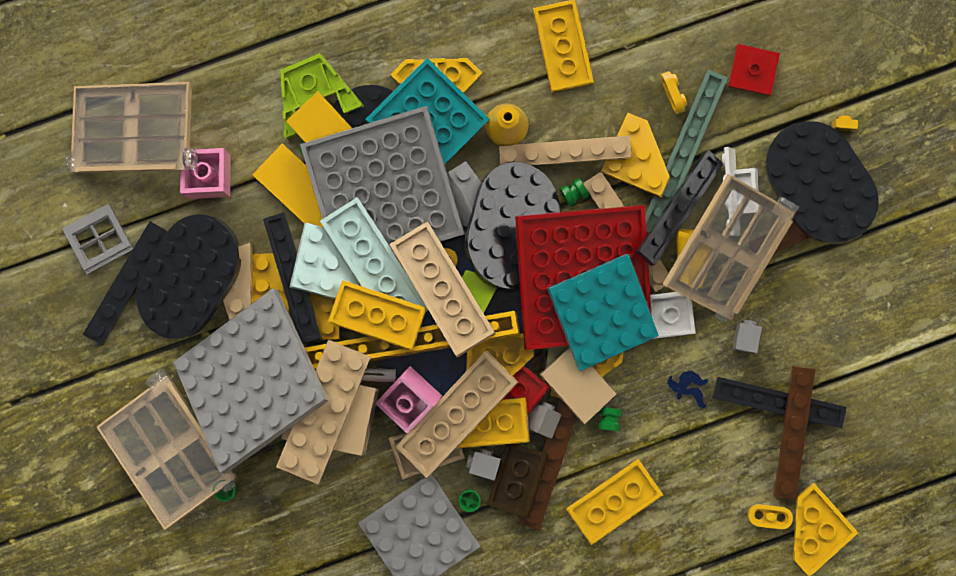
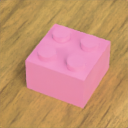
(210, 177)
(408, 399)

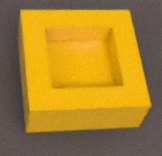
(845, 124)

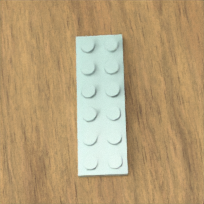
(369, 253)

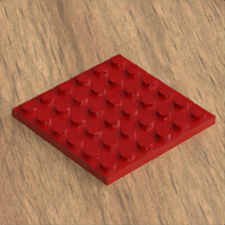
(565, 245)

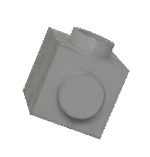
(747, 337)
(544, 419)
(483, 464)

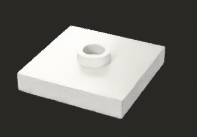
(672, 314)

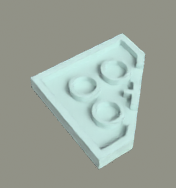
(320, 264)

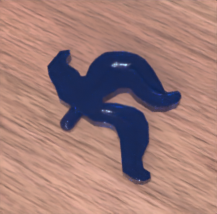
(681, 387)

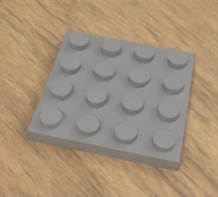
(419, 531)

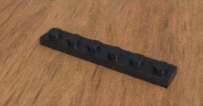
(679, 208)
(285, 258)
(124, 285)
(775, 401)

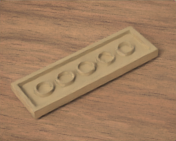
(442, 289)
(457, 414)
(316, 435)

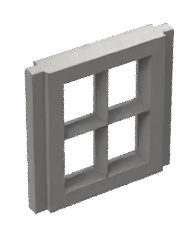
(88, 222)

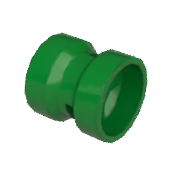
(575, 191)
(610, 419)
(226, 496)
(470, 503)

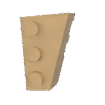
(241, 292)

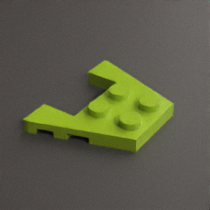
(307, 77)

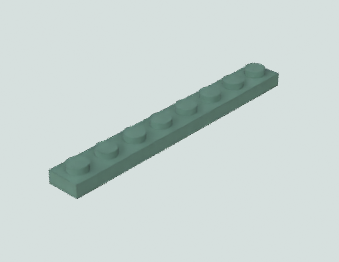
(688, 142)

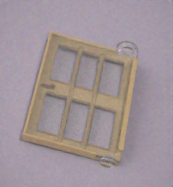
(132, 128)
(730, 247)
(165, 451)

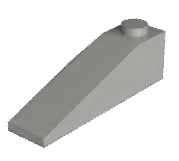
(464, 188)

